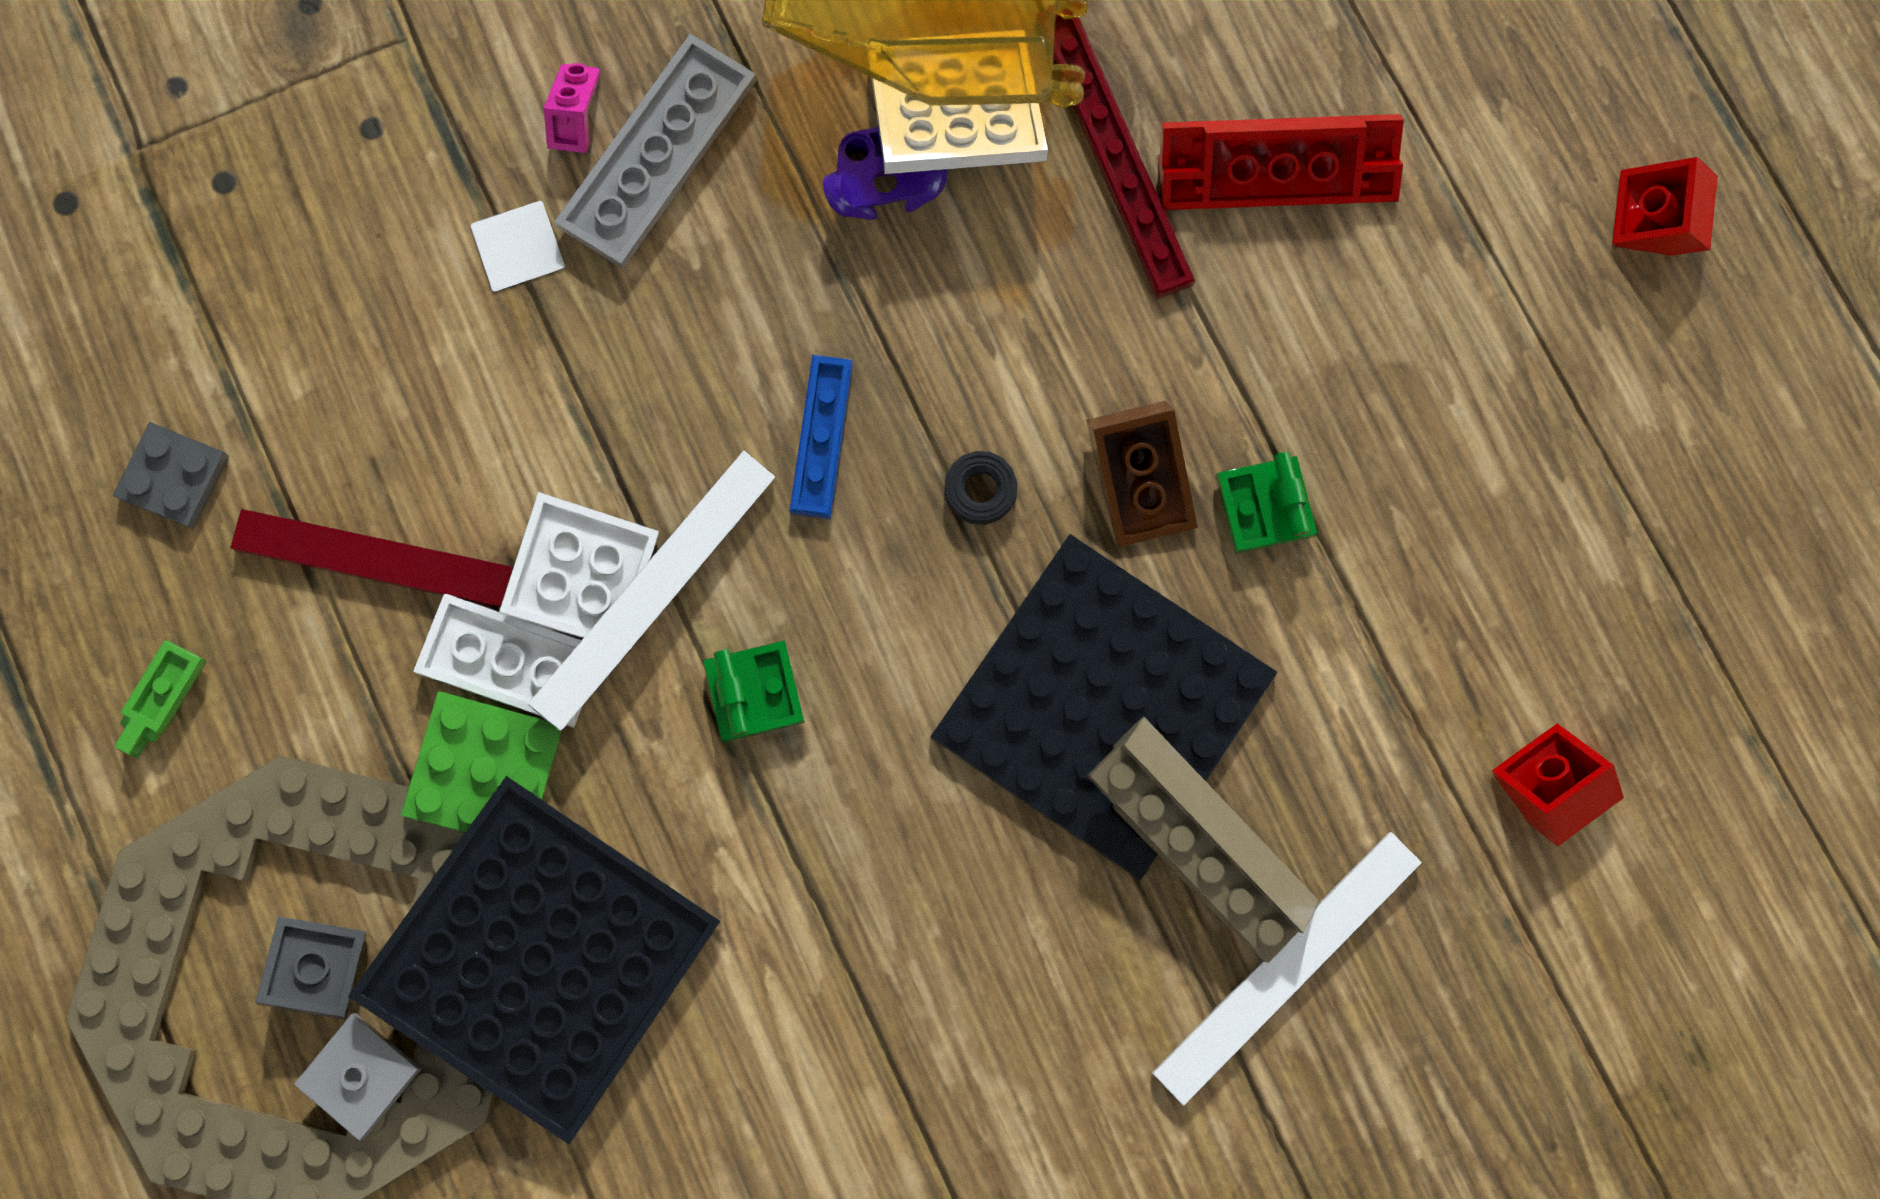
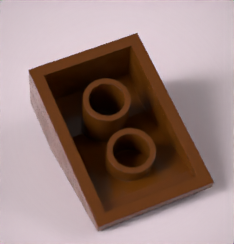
(1142, 473)

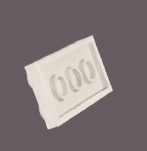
(492, 653)

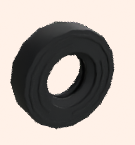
(988, 464)

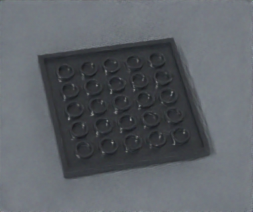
(1077, 674)
(535, 959)

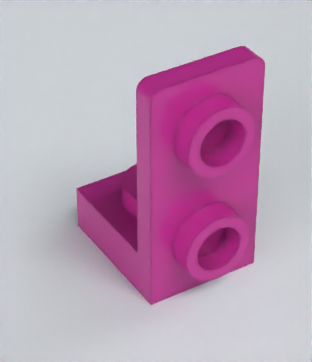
(567, 107)

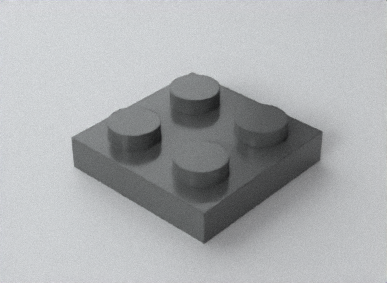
(171, 475)
(311, 968)

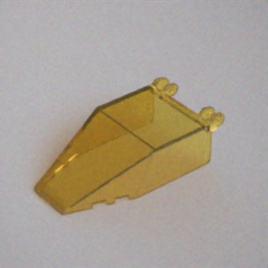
(942, 47)

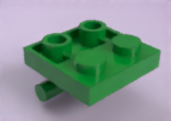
(1266, 504)
(753, 691)

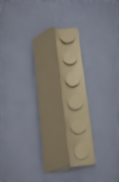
(1204, 841)

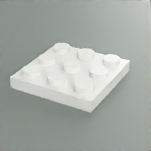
(573, 565)

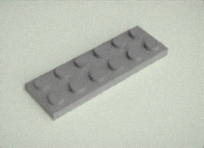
(656, 151)

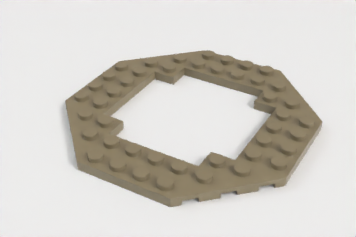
(136, 955)

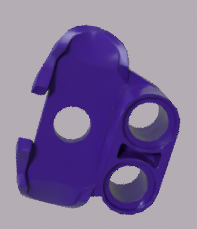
(852, 189)

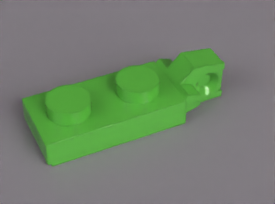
(157, 697)

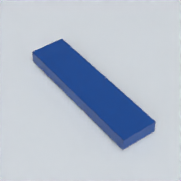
(821, 437)

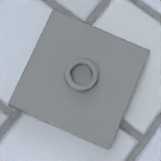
(357, 1076)

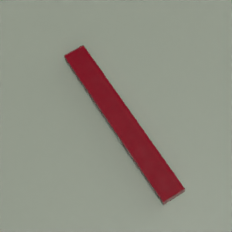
(1122, 166)
(371, 558)

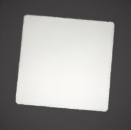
(517, 246)

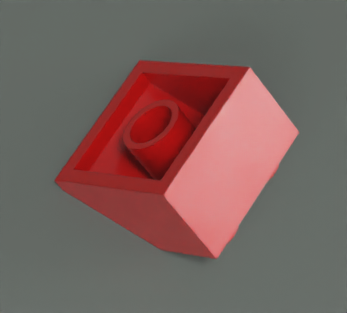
(1666, 207)
(1559, 783)

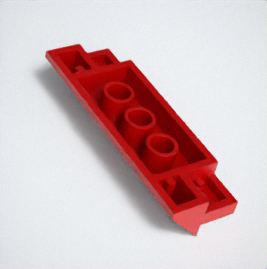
(1280, 162)

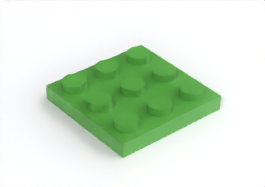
(468, 756)

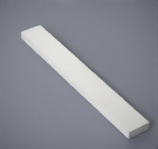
(650, 591)
(1275, 982)

